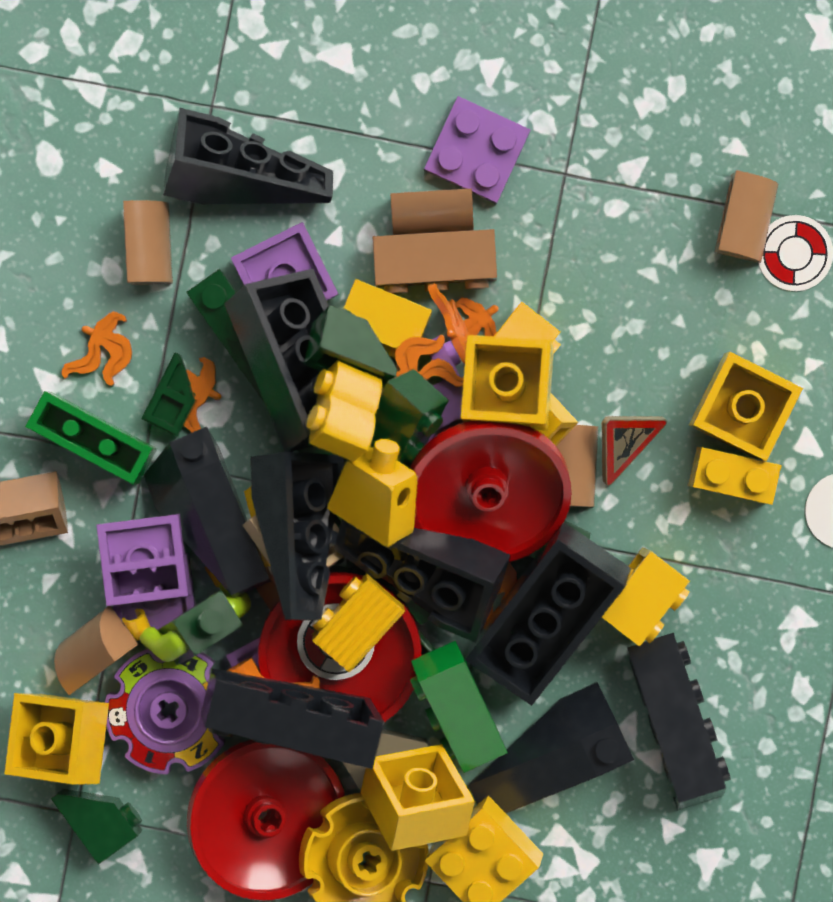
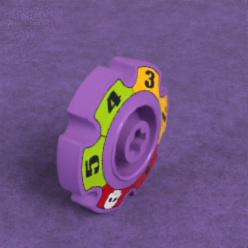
(137, 716)

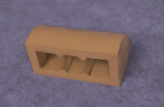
(432, 211)
(746, 216)
(148, 242)
(580, 455)
(31, 508)
(92, 649)

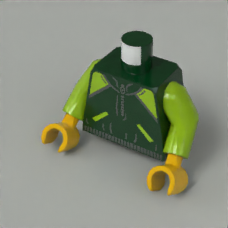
(193, 629)

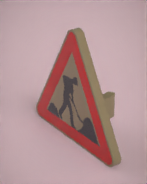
(624, 440)

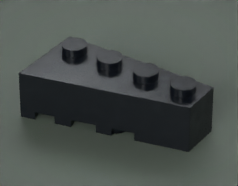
(293, 717)
(677, 721)

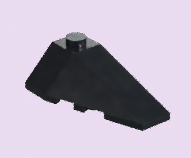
(224, 167)
(196, 483)
(296, 526)
(438, 571)
(559, 751)

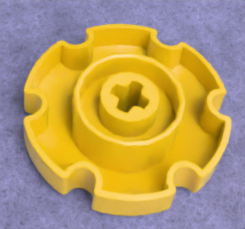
(336, 849)

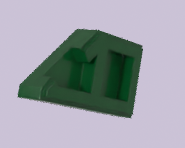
(172, 399)

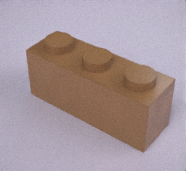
(435, 259)

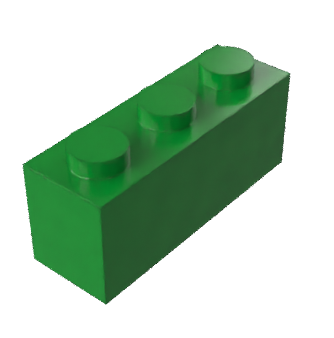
(91, 437)
(457, 707)

